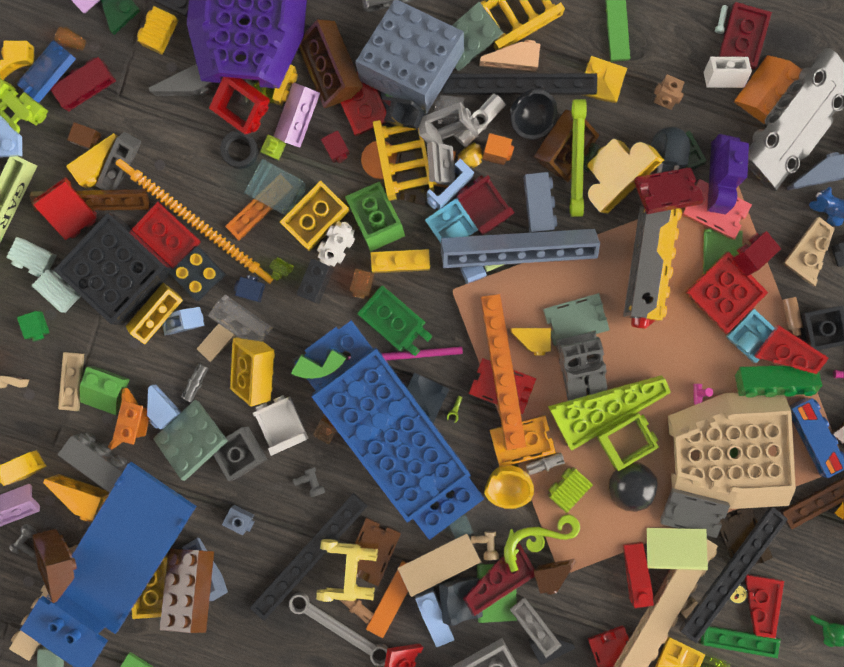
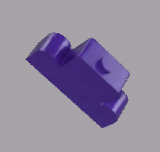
(727, 172)

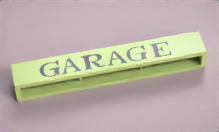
(13, 185)

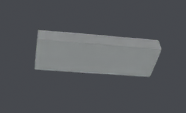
(535, 627)

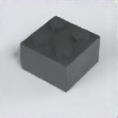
(239, 454)

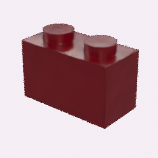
(756, 253)

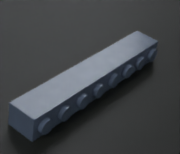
(519, 248)

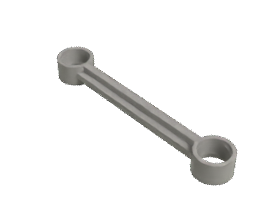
(338, 628)

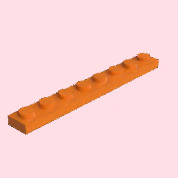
(503, 372)

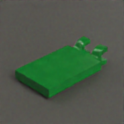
(394, 320)

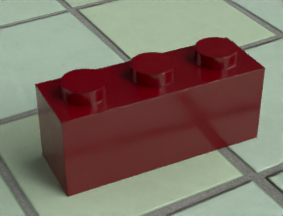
(82, 83)

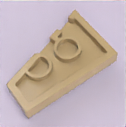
(810, 250)

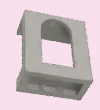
(431, 134)

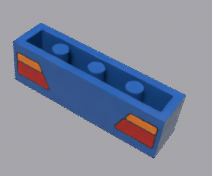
(817, 437)

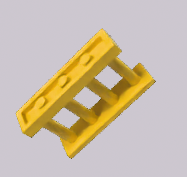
(521, 31)
(389, 169)

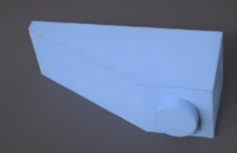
(432, 615)

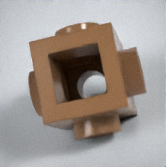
(669, 92)

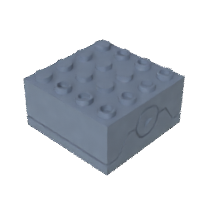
(410, 55)

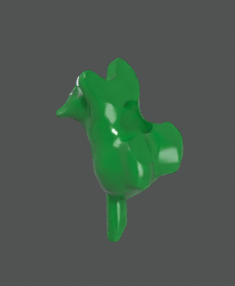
(832, 632)

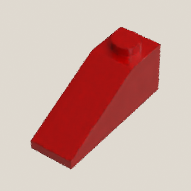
(638, 575)

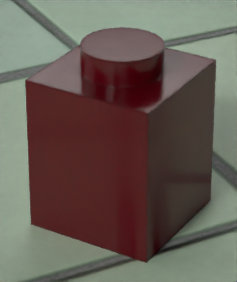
(335, 147)

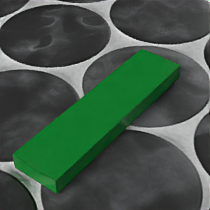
(740, 641)

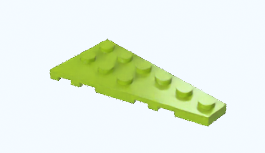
(594, 414)

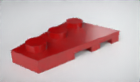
(789, 350)
(764, 603)

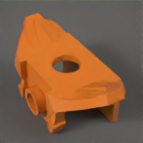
(131, 421)

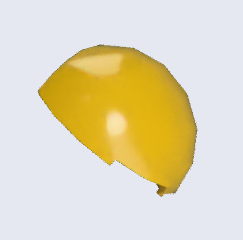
(509, 487)

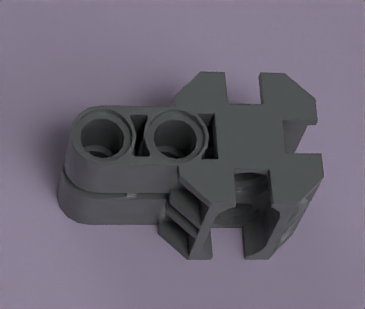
(583, 370)

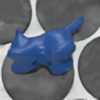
(831, 205)

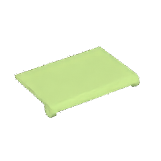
(677, 548)

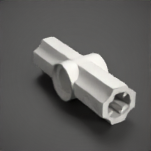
(486, 111)

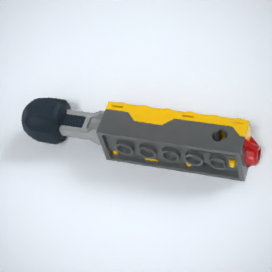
(655, 241)

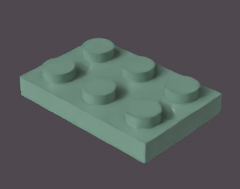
(479, 33)

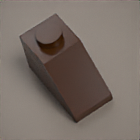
(552, 575)

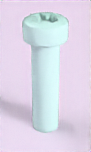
(720, 28)

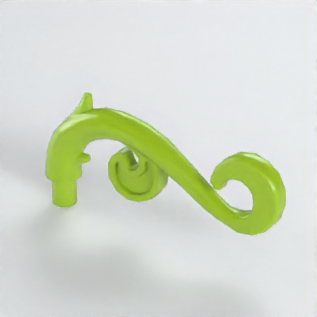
(538, 533)

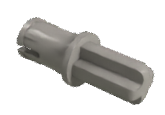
(545, 463)

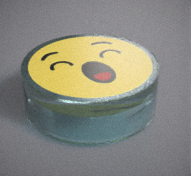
(739, 595)

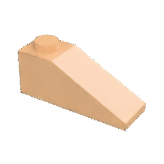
(519, 56)

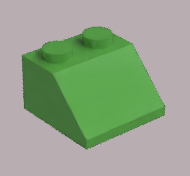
(102, 389)

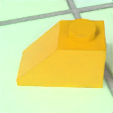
(534, 339)

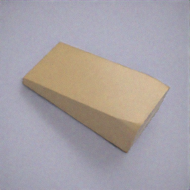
(215, 342)

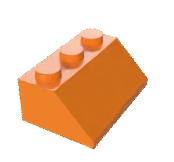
(767, 86)

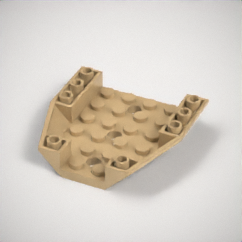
(740, 422)

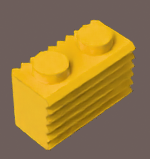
(157, 30)

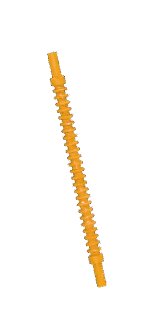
(136, 176)

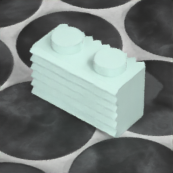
(30, 256)
(56, 290)

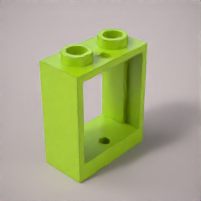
(649, 436)

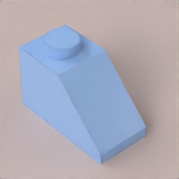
(473, 273)
(183, 320)
(160, 408)

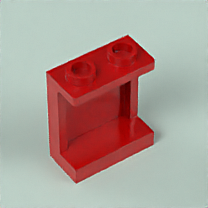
(65, 209)

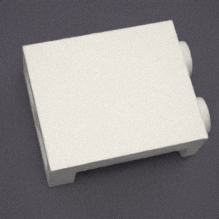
(280, 424)

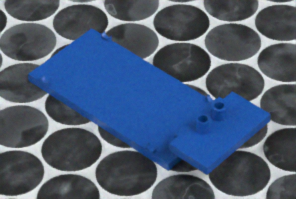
(112, 567)

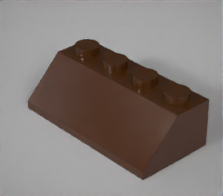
(329, 63)
(54, 562)

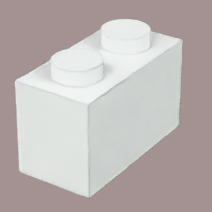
(727, 72)

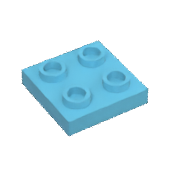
(451, 222)
(750, 334)

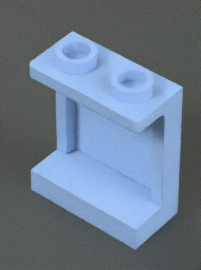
(465, 175)

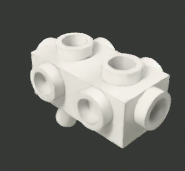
(338, 240)

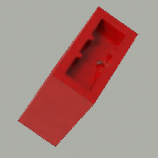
(223, 96)

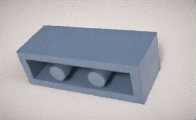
(539, 202)

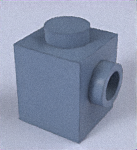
(239, 520)

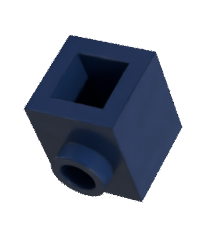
(249, 288)

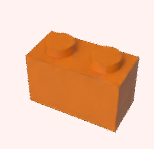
(498, 149)

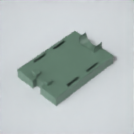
(576, 318)

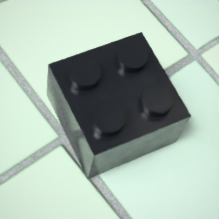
(823, 327)

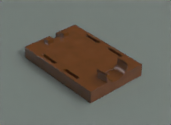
(375, 538)

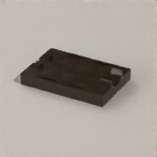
(417, 194)
(737, 529)

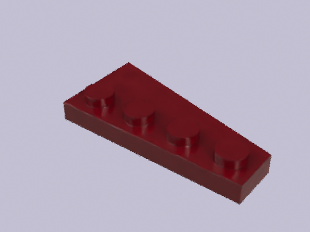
(499, 582)

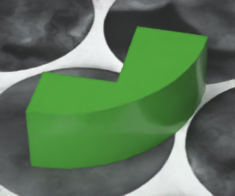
(311, 369)

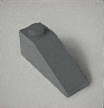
(183, 84)
(124, 149)

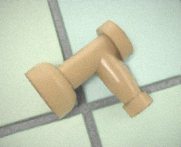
(490, 554)

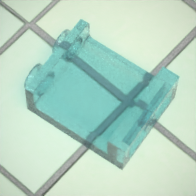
(275, 187)

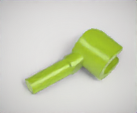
(455, 409)

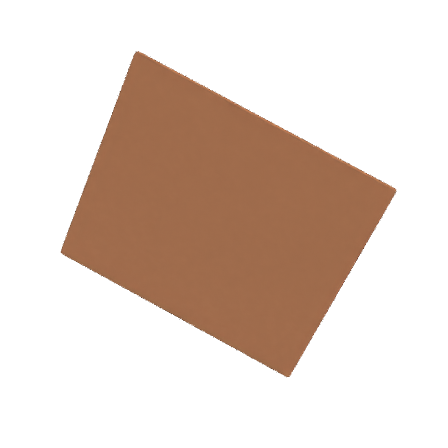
(681, 348)

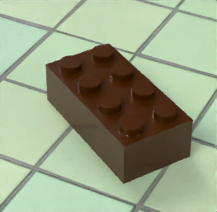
(187, 591)

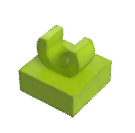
(273, 147)

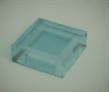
(461, 527)

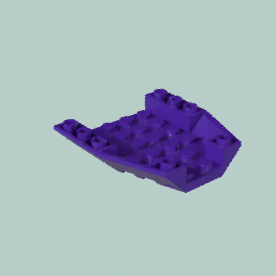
(266, 41)

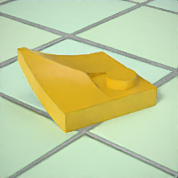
(609, 79)
(679, 655)

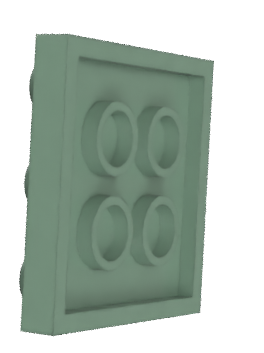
(190, 440)

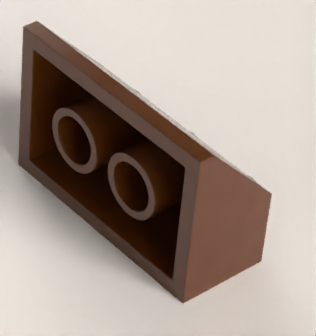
(556, 150)

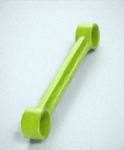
(579, 111)

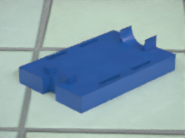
(46, 71)

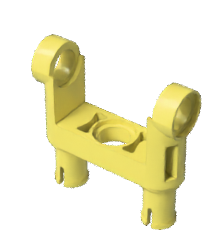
(350, 591)

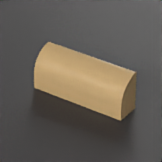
(439, 565)

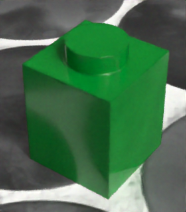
(33, 326)

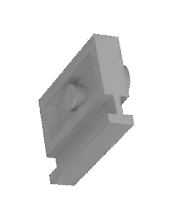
(441, 163)

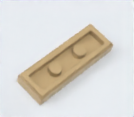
(70, 381)

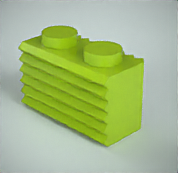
(569, 489)

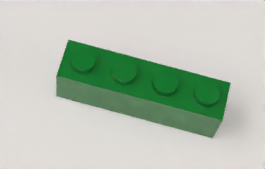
(776, 381)

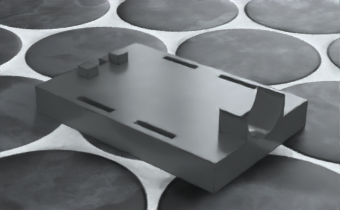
(694, 511)

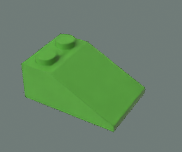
(375, 216)

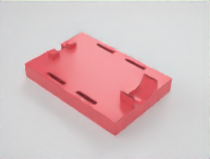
(728, 223)

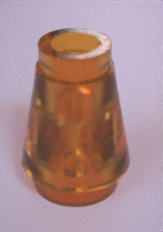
(69, 38)

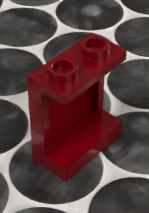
(484, 204)

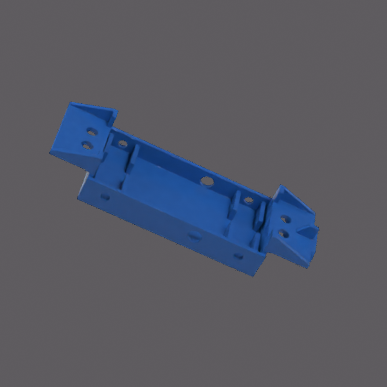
(391, 433)

